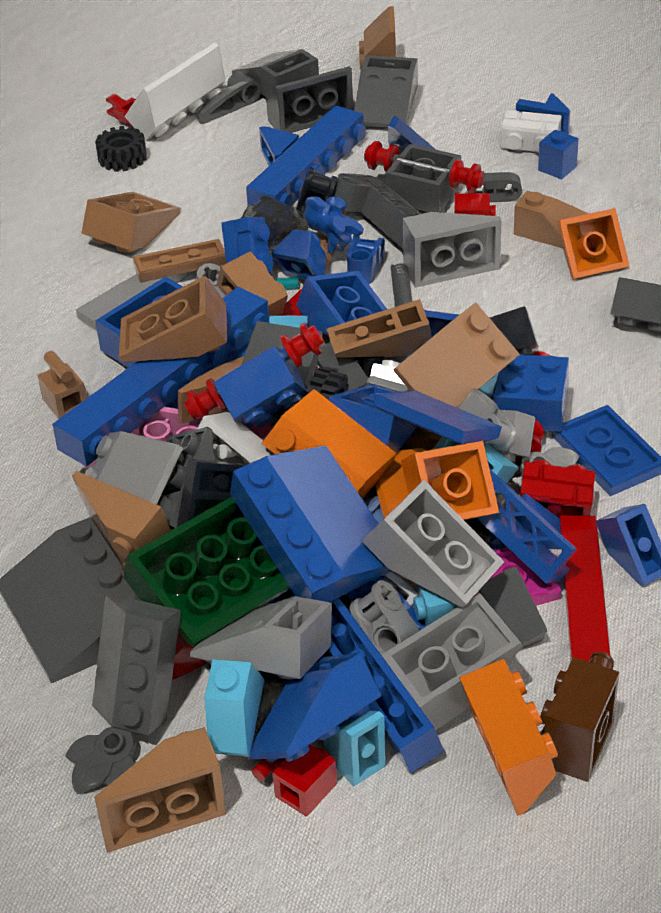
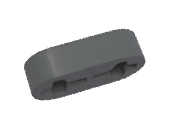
(497, 182)

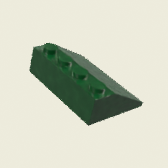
(207, 570)

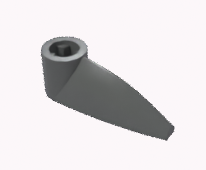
(239, 93)

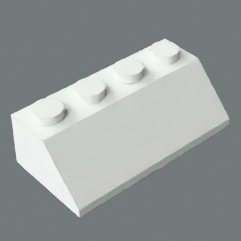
(178, 93)

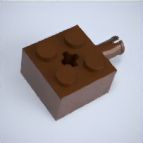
(581, 713)

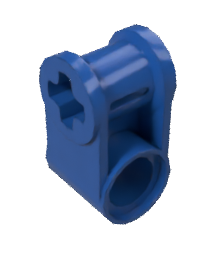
(365, 256)

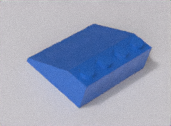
(309, 522)

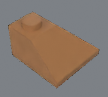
(538, 217)

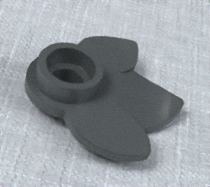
(97, 762)

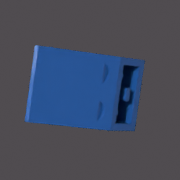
(315, 706)

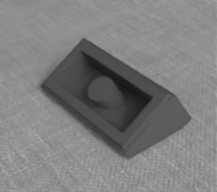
(515, 606)

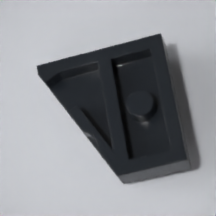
(205, 486)

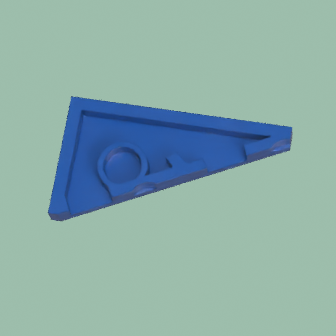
(401, 135)

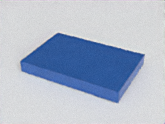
(437, 416)
(610, 449)

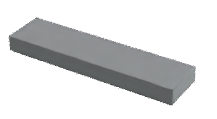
(116, 296)

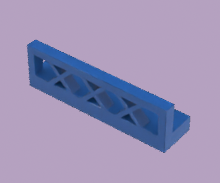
(521, 541)

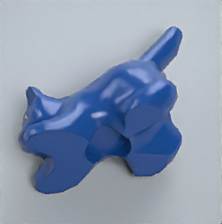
(329, 219)

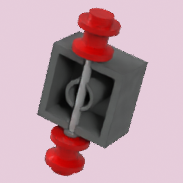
(423, 174)

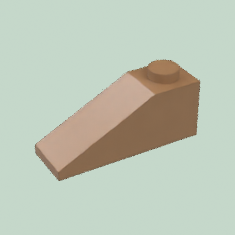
(382, 334)

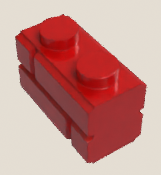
(558, 488)

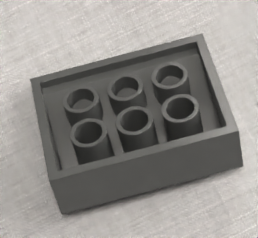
(61, 597)

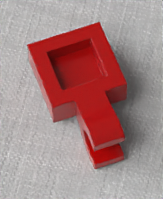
(119, 107)

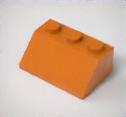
(321, 423)
(511, 732)

